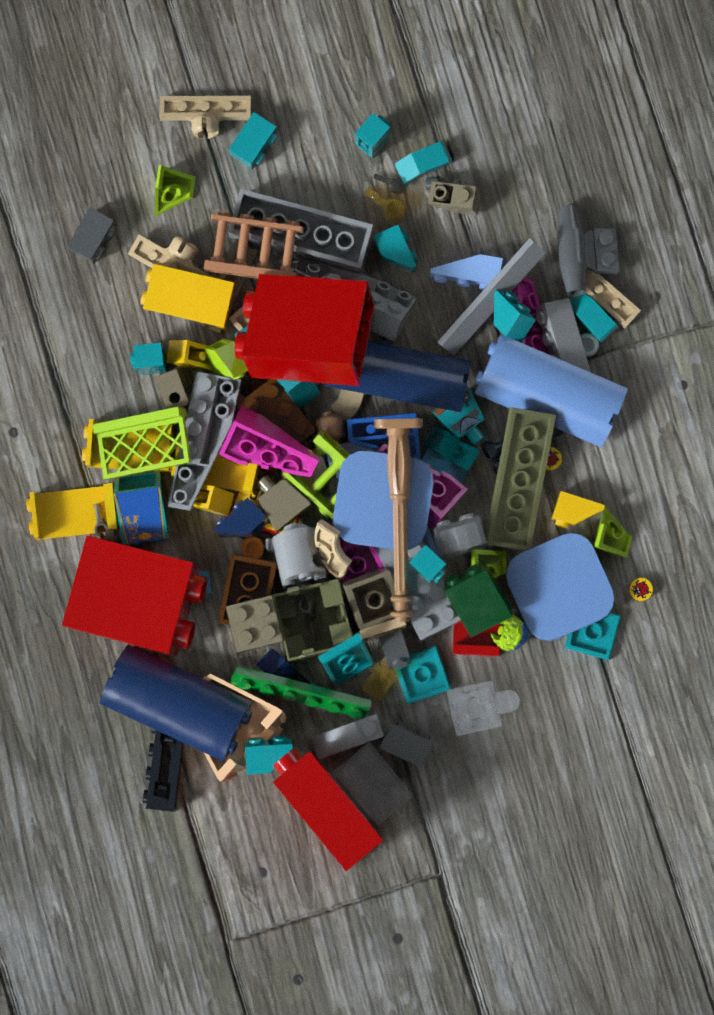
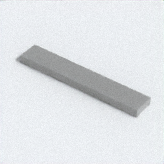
(483, 305)

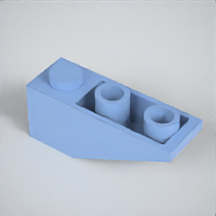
(470, 271)

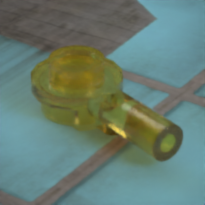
(392, 208)

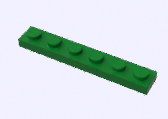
(300, 692)

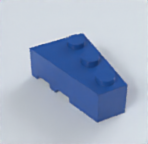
(362, 432)

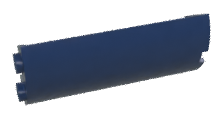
(412, 376)
(176, 703)

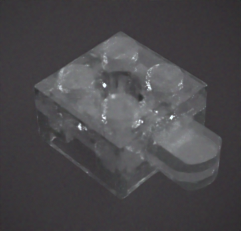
(479, 707)

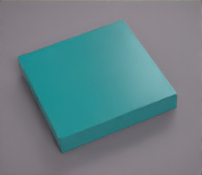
(596, 638)
(424, 676)

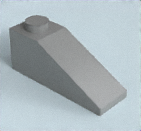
(347, 736)

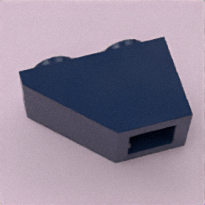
(243, 521)
(277, 665)

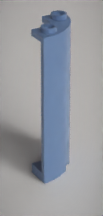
(542, 383)

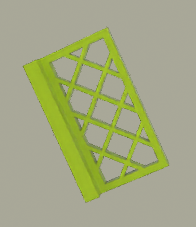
(139, 423)

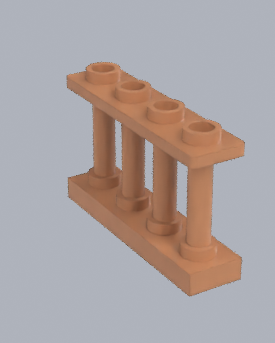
(240, 267)

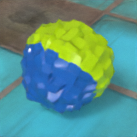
(513, 634)

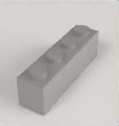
(561, 333)

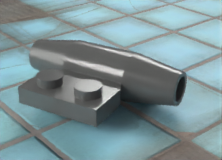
(583, 251)

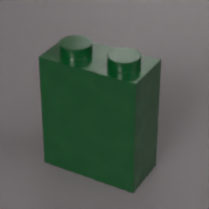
(477, 599)

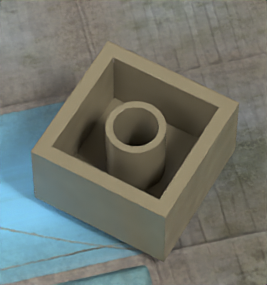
(370, 597)
(254, 624)

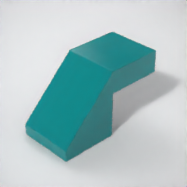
(423, 161)
(592, 317)
(451, 448)

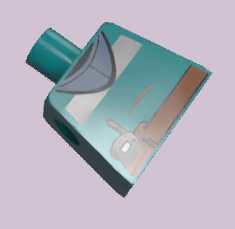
(462, 422)

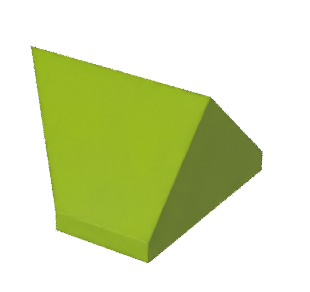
(172, 189)
(612, 536)
(495, 561)

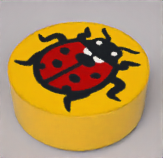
(554, 459)
(640, 589)

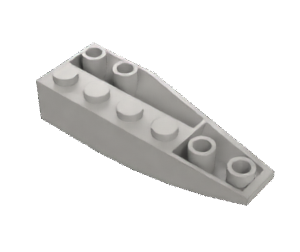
(207, 426)

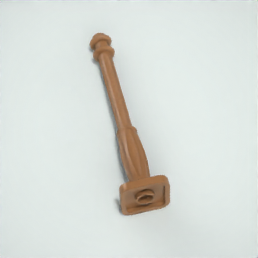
(399, 484)

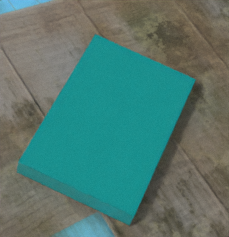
(346, 660)

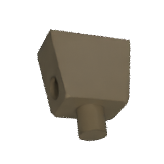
(169, 383)
(281, 502)

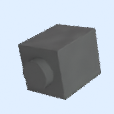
(395, 650)

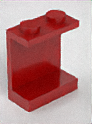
(478, 645)

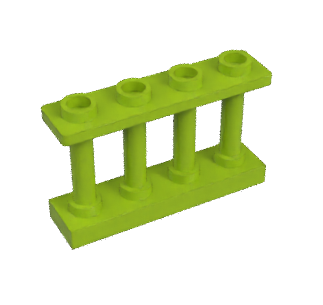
(323, 445)

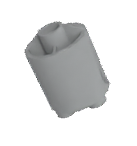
(298, 556)

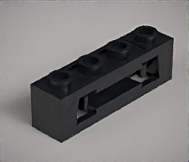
(153, 773)

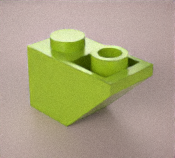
(223, 359)

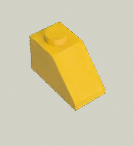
(188, 355)
(214, 500)
(573, 510)

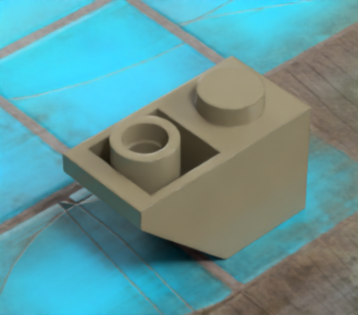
(455, 197)

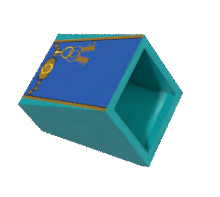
(141, 508)

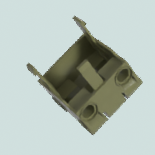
(329, 604)

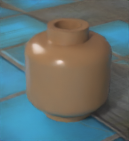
(332, 425)

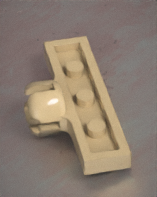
(204, 111)
(172, 256)

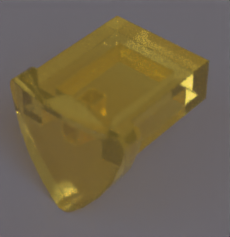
(379, 682)

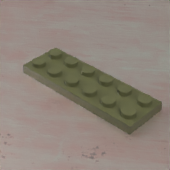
(520, 478)

